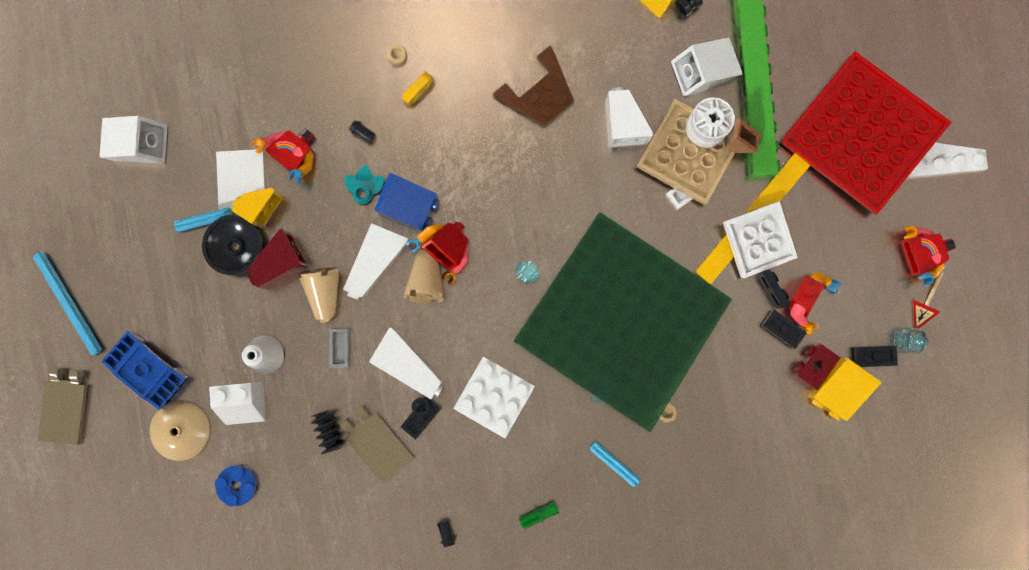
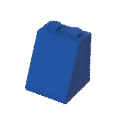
(406, 203)

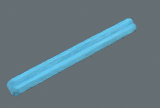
(67, 303)

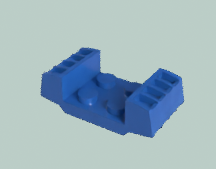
(143, 370)

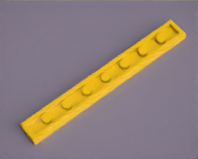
(773, 192)

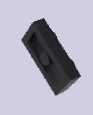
(777, 294)
(783, 329)
(876, 356)
(416, 424)

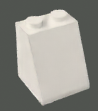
(706, 66)
(625, 120)
(133, 140)
(239, 402)

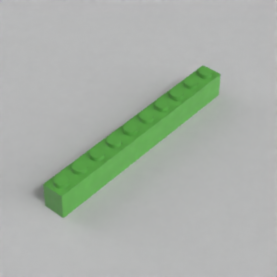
(757, 85)

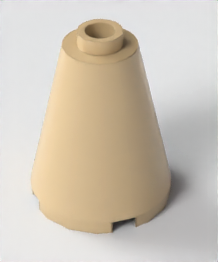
(424, 280)
(321, 291)

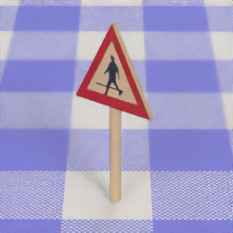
(922, 312)

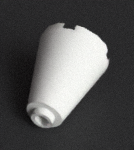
(263, 355)

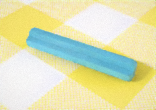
(202, 219)
(615, 464)

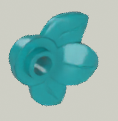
(364, 182)

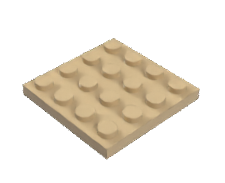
(681, 162)

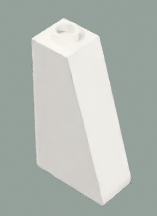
(373, 260)
(403, 363)

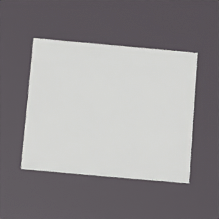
(238, 174)

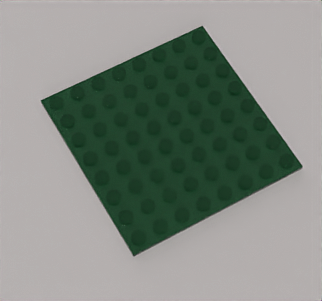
(623, 321)

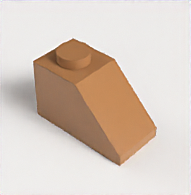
(743, 138)

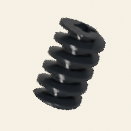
(327, 431)

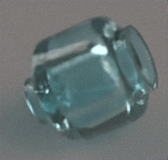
(911, 340)

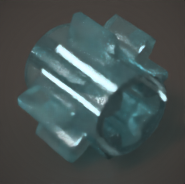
(527, 272)

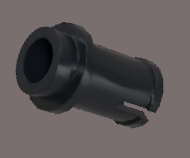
(361, 131)
(446, 533)

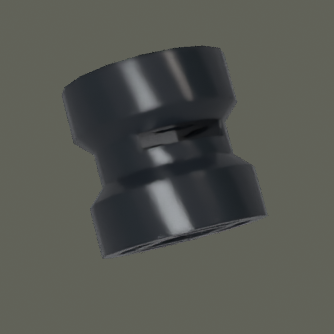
(686, 6)

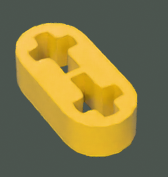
(417, 88)

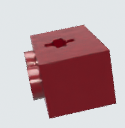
(825, 362)

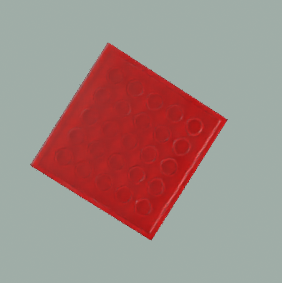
(866, 132)

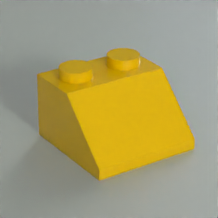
(257, 205)

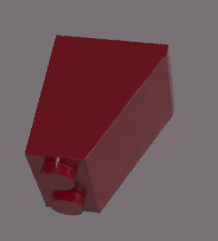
(277, 261)

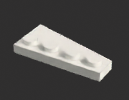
(950, 159)

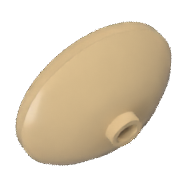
(192, 429)

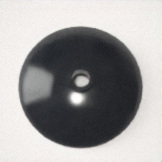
(220, 241)

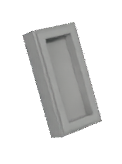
(339, 347)

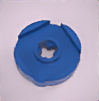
(231, 496)

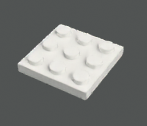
(760, 239)
(494, 397)

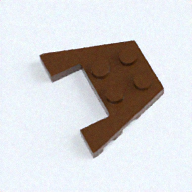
(546, 98)

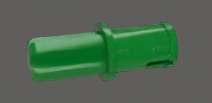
(539, 515)

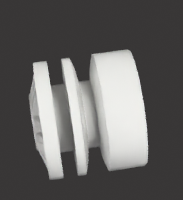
(702, 130)

